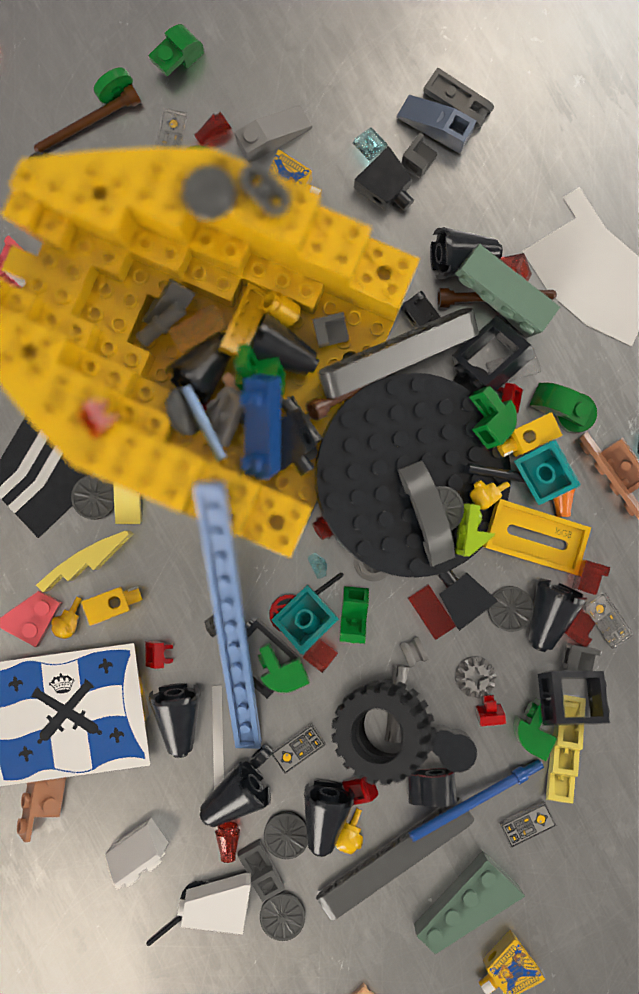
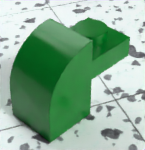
(177, 48)
(247, 365)
(561, 402)
(498, 418)
(354, 615)
(283, 677)
(530, 735)

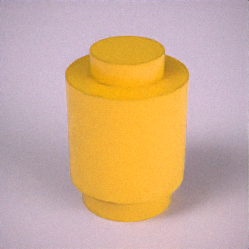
(281, 308)

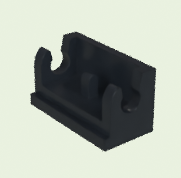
(419, 310)

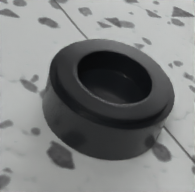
(260, 756)

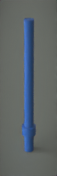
(517, 776)

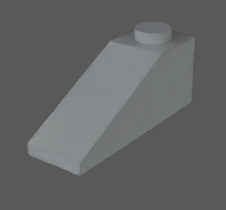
(271, 132)

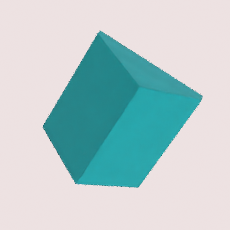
(547, 472)
(305, 619)

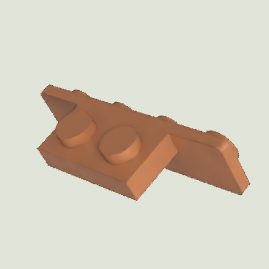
(620, 467)
(40, 800)

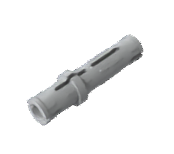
(393, 729)

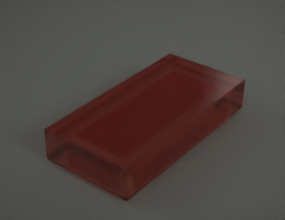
(431, 612)

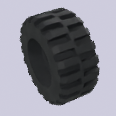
(358, 750)

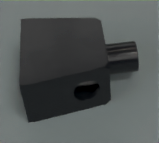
(385, 181)
(296, 442)
(464, 598)

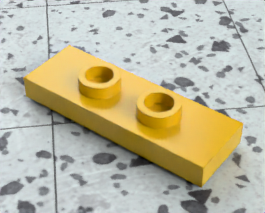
(244, 320)

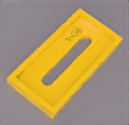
(572, 533)

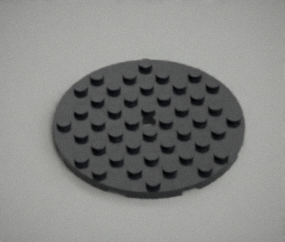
(376, 434)

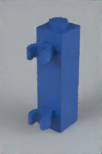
(262, 425)

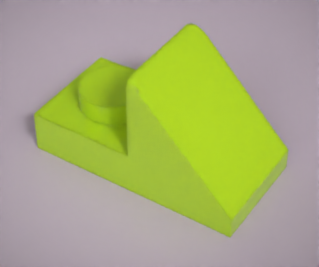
(468, 537)

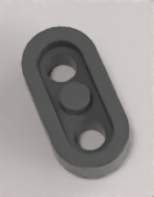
(266, 190)

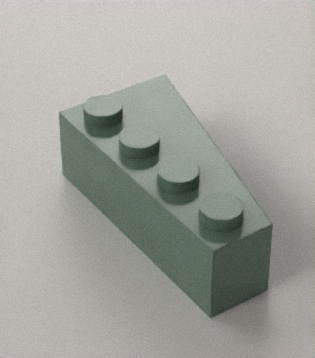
(507, 292)
(467, 903)

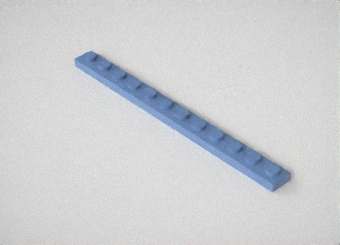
(228, 611)

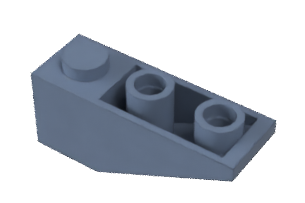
(438, 121)

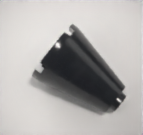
(454, 247)
(277, 341)
(200, 368)
(553, 613)
(176, 716)
(235, 796)
(325, 814)

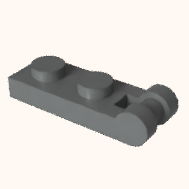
(457, 95)

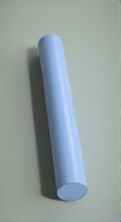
(204, 423)

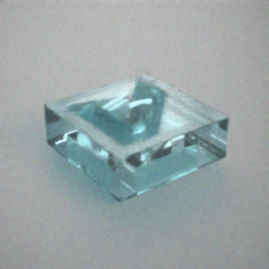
(370, 144)
(318, 565)

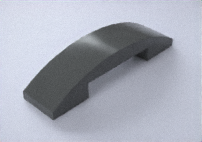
(429, 512)

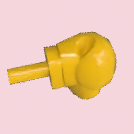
(487, 494)
(66, 624)
(350, 839)

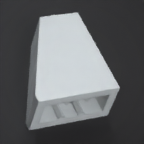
(217, 905)

